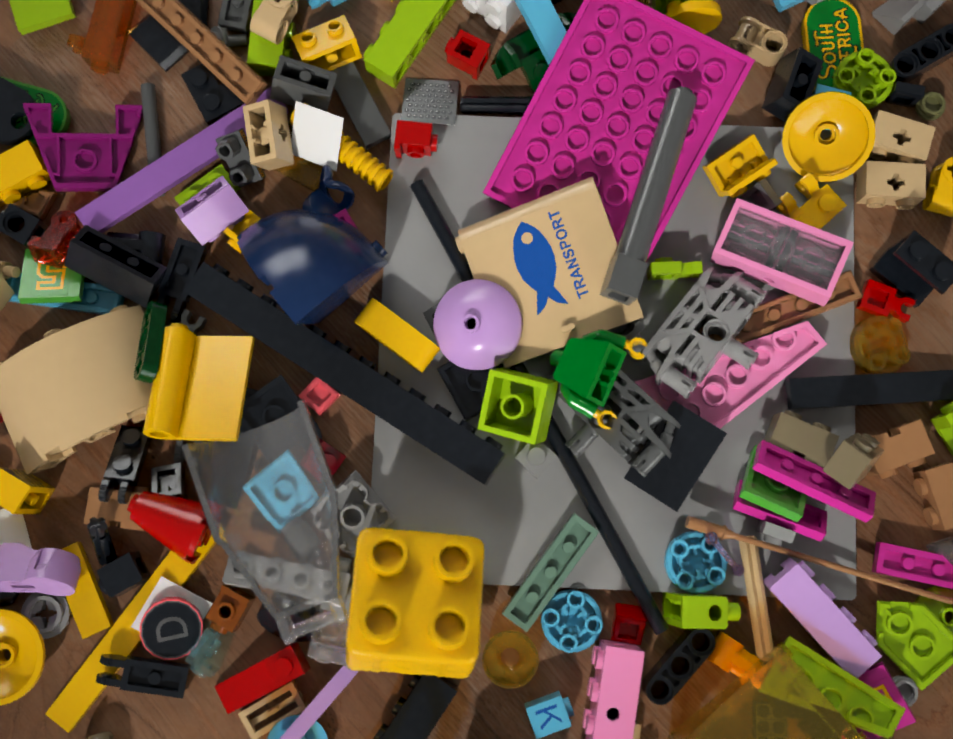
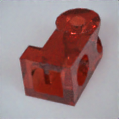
(54, 243)

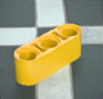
(397, 335)

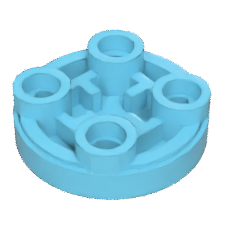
(694, 563)
(571, 620)

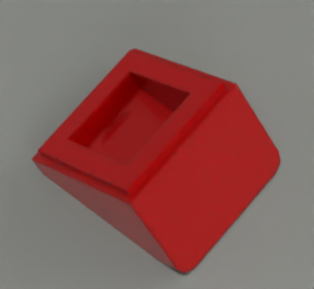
(628, 624)

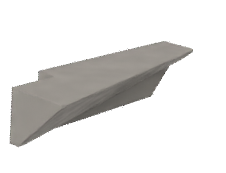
(897, 13)

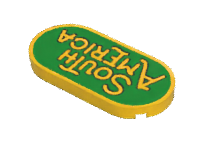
(831, 33)

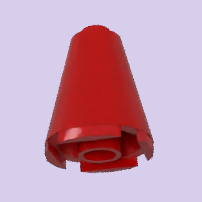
(172, 521)

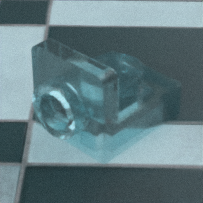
(205, 646)

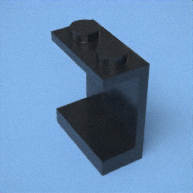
(914, 268)

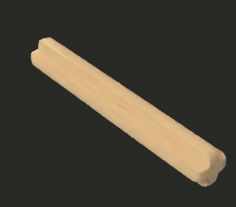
(756, 598)

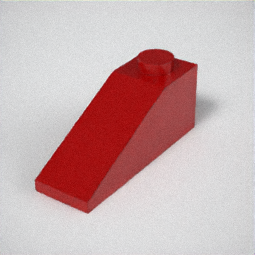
(262, 677)

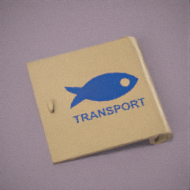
(553, 264)

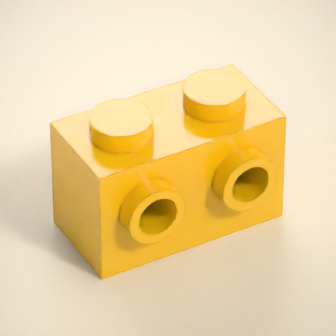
(328, 44)

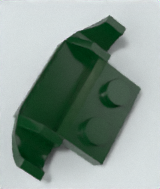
(525, 53)

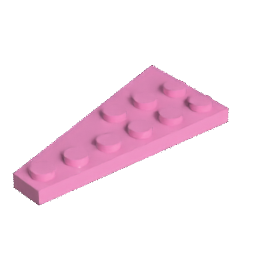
(731, 387)

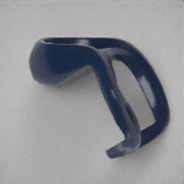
(322, 201)

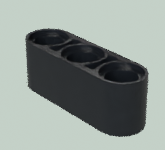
(913, 60)
(676, 680)

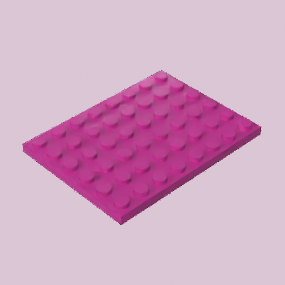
(604, 105)

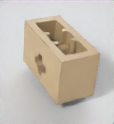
(268, 135)
(900, 139)
(905, 178)

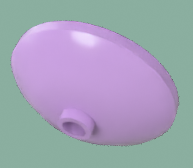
(496, 328)

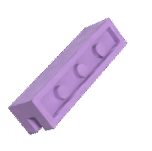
(822, 618)

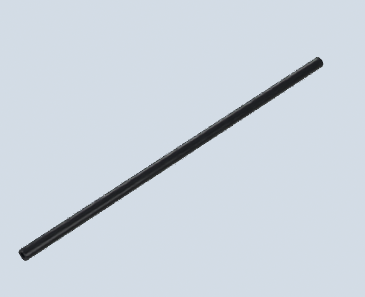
(555, 436)

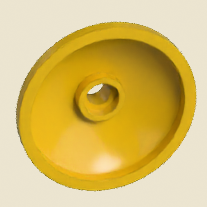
(845, 148)
(27, 655)

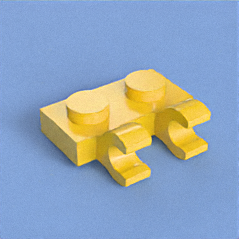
(818, 209)

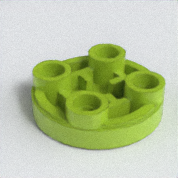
(865, 76)

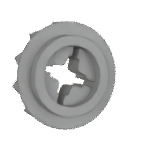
(37, 602)

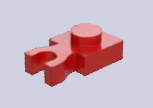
(881, 300)

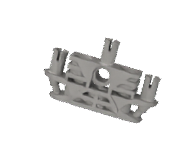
(689, 317)

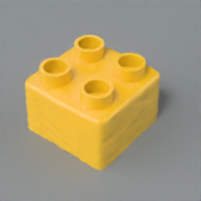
(415, 603)

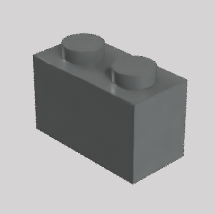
(302, 83)

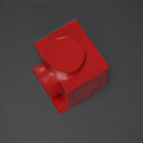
(468, 44)
(415, 139)

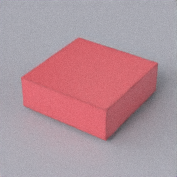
(319, 396)

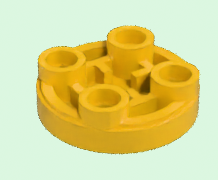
(696, 14)

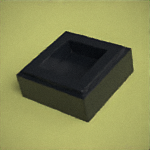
(905, 94)

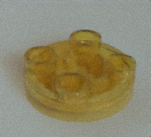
(879, 345)

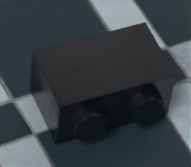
(792, 82)

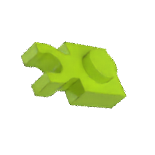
(667, 269)

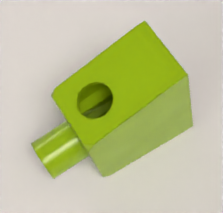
(699, 610)

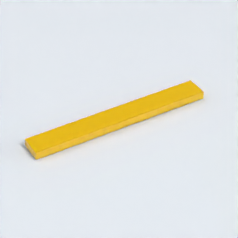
(120, 640)

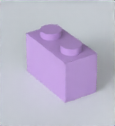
(212, 211)

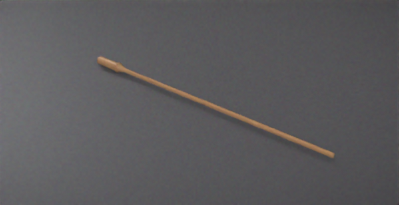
(724, 533)

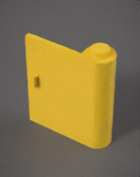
(199, 386)

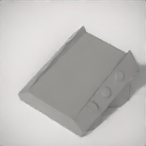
(357, 510)

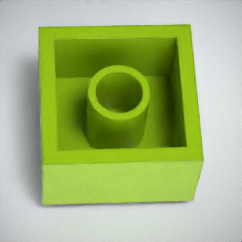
(517, 405)

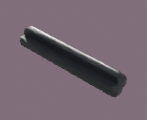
(494, 104)

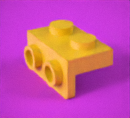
(739, 167)

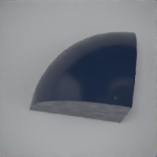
(310, 261)

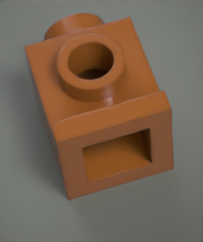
(239, 603)

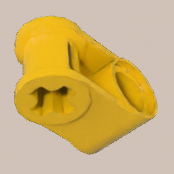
(940, 190)

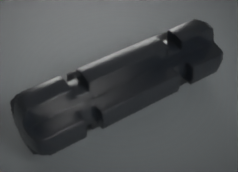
(101, 541)

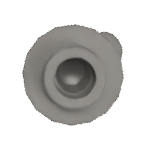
(230, 40)

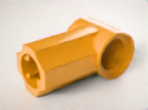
(731, 655)

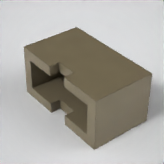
(801, 438)
(853, 459)

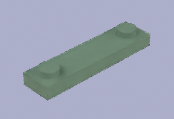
(550, 572)

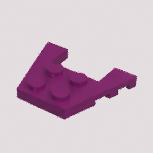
(84, 159)

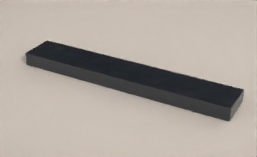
(869, 389)

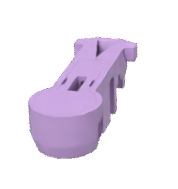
(38, 571)

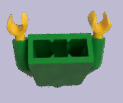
(590, 369)

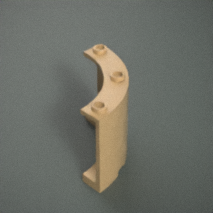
(73, 387)

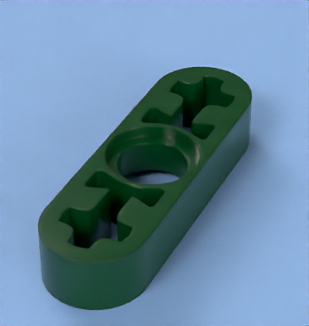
(150, 342)

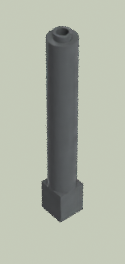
(629, 264)

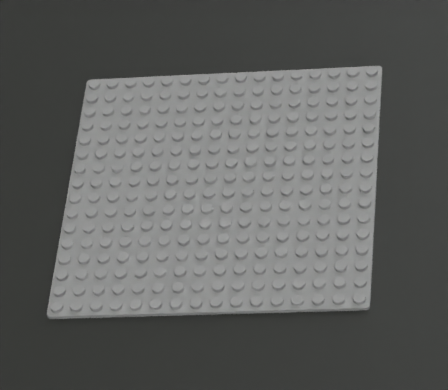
(524, 514)

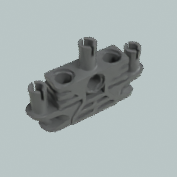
(622, 437)

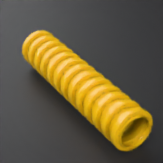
(362, 162)

